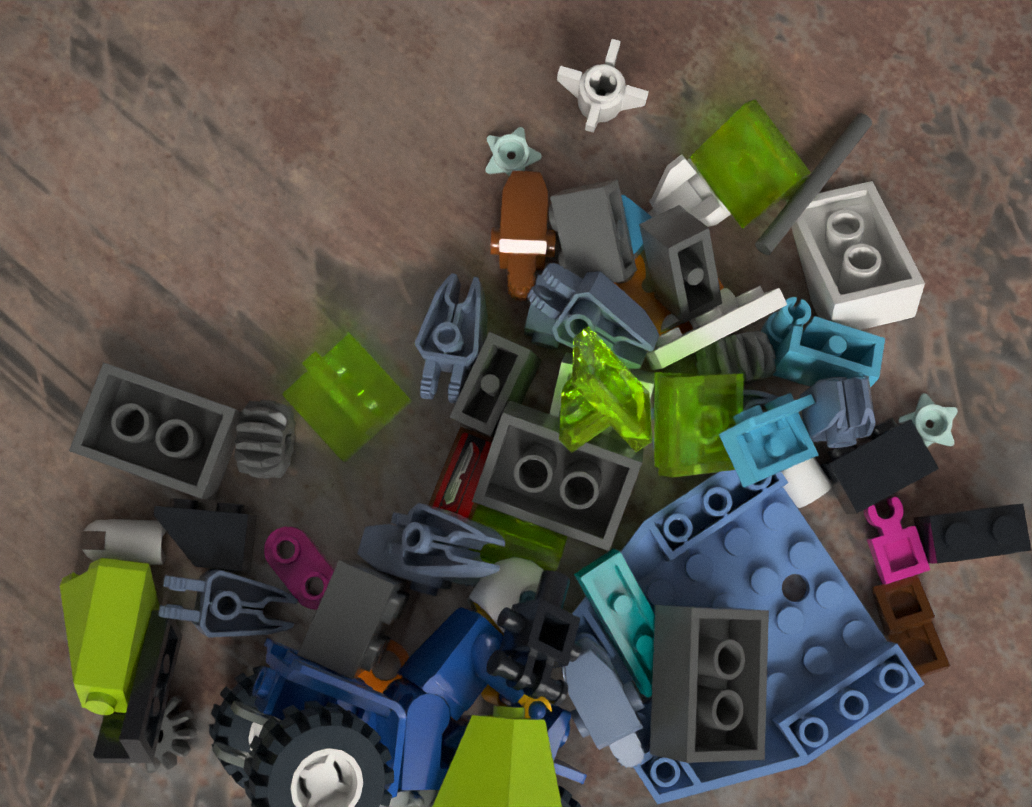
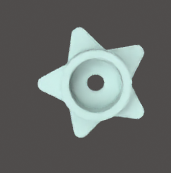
(510, 143)
(941, 419)

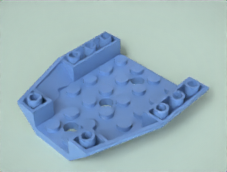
(824, 651)

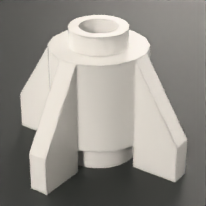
(604, 81)
(686, 187)

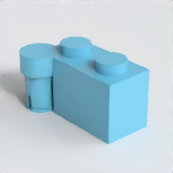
(822, 348)

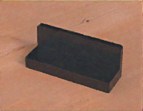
(135, 734)

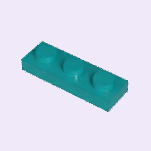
(623, 614)

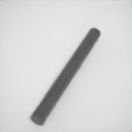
(813, 184)

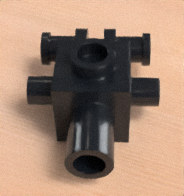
(537, 640)

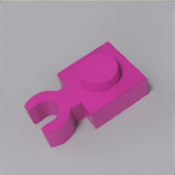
(896, 549)

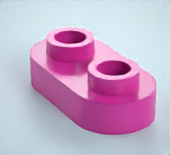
(301, 567)

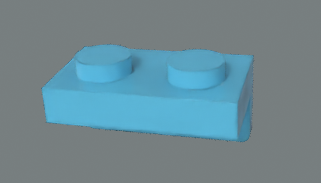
(769, 440)

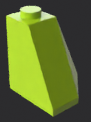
(106, 629)
(501, 764)

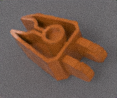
(523, 232)

